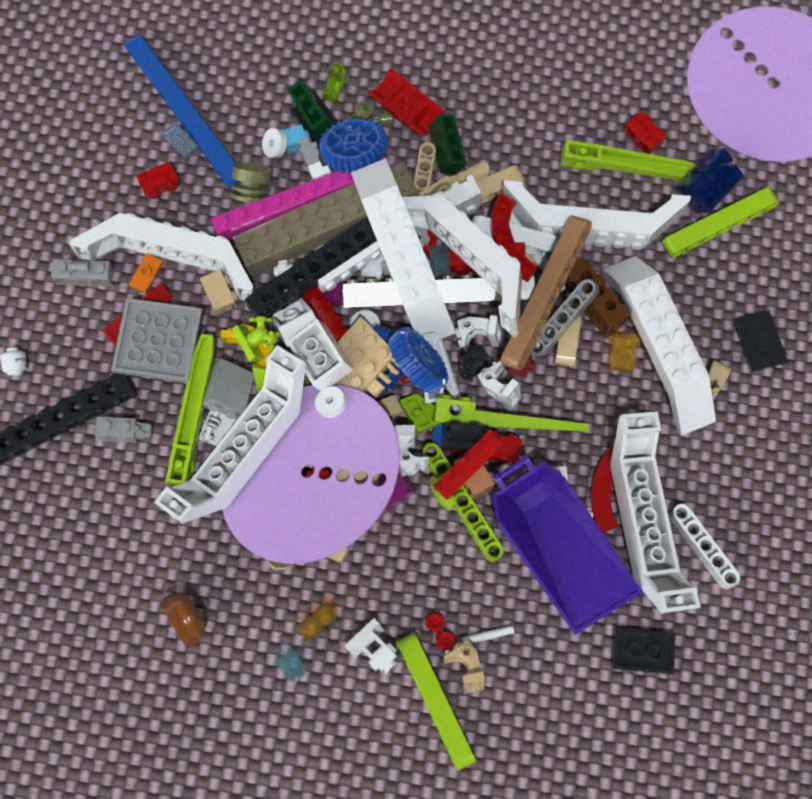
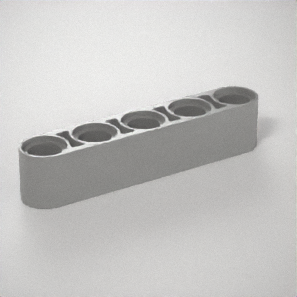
(573, 314)

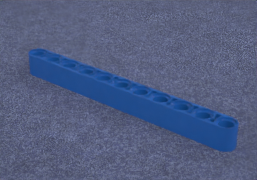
(181, 108)

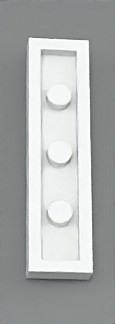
(346, 269)

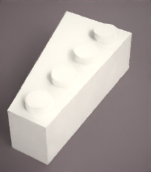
(464, 195)

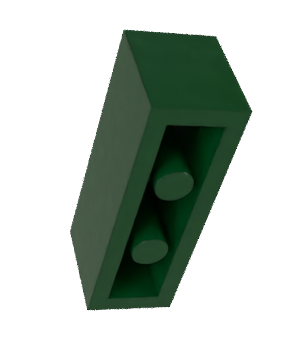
(310, 107)
(447, 144)

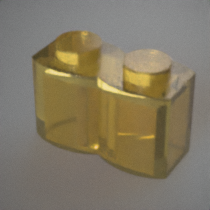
(622, 351)
(313, 625)

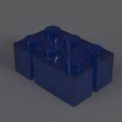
(710, 181)

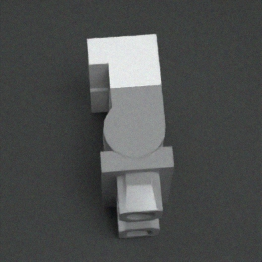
(312, 158)

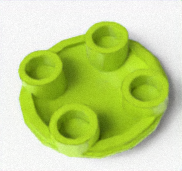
(445, 504)

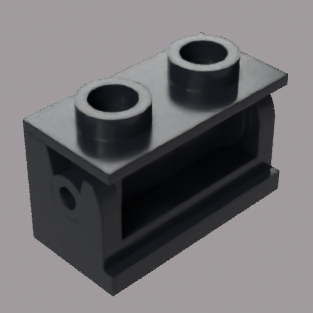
(473, 363)
(462, 437)

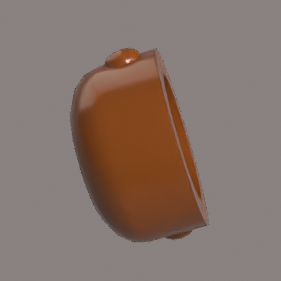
(184, 618)

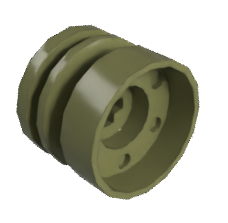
(250, 181)

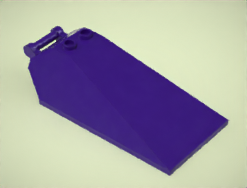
(561, 544)

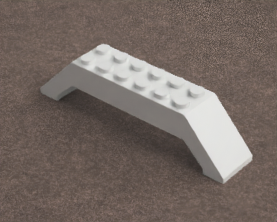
(608, 226)
(165, 242)
(474, 248)
(402, 250)
(666, 342)
(243, 445)
(646, 515)

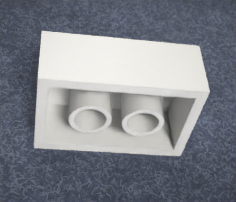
(321, 353)

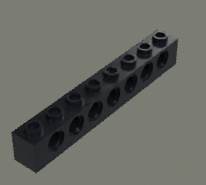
(303, 270)
(70, 419)

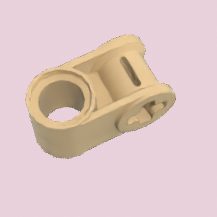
(718, 375)

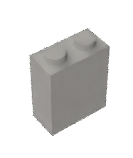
(228, 389)

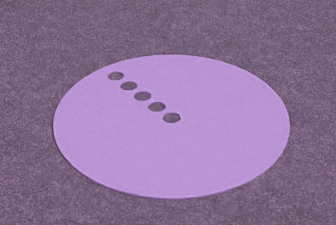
(738, 101)
(312, 518)

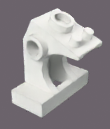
(480, 326)
(506, 394)
(406, 440)
(384, 657)

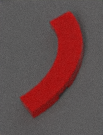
(503, 236)
(601, 494)

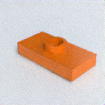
(146, 273)

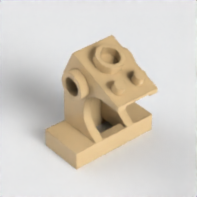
(468, 656)

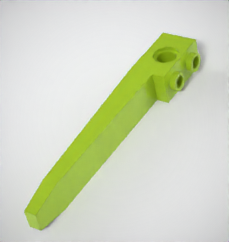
(594, 156)
(468, 414)
(185, 441)

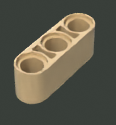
(425, 161)
(492, 185)
(568, 343)

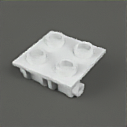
(215, 428)

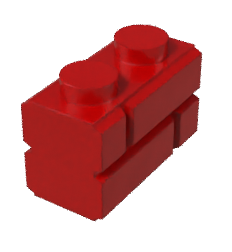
(645, 133)
(158, 180)

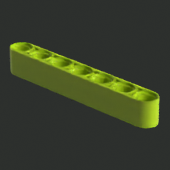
(720, 222)
(469, 509)
(436, 701)

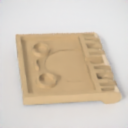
(368, 357)

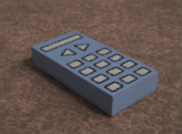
(180, 140)

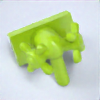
(250, 340)

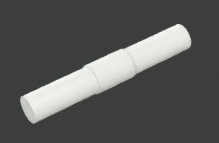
(487, 635)

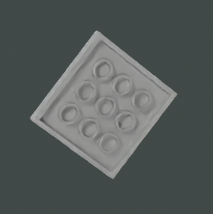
(157, 340)

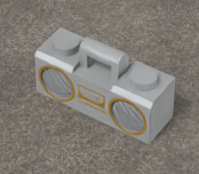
(82, 273)

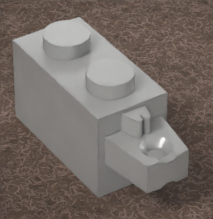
(121, 429)

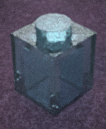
(439, 259)
(291, 666)

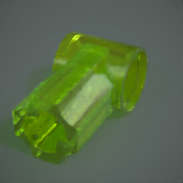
(335, 84)

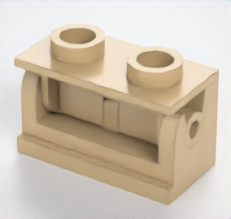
(218, 292)

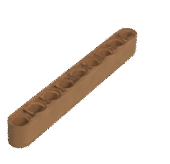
(546, 292)

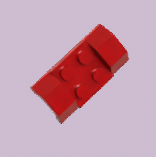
(406, 103)

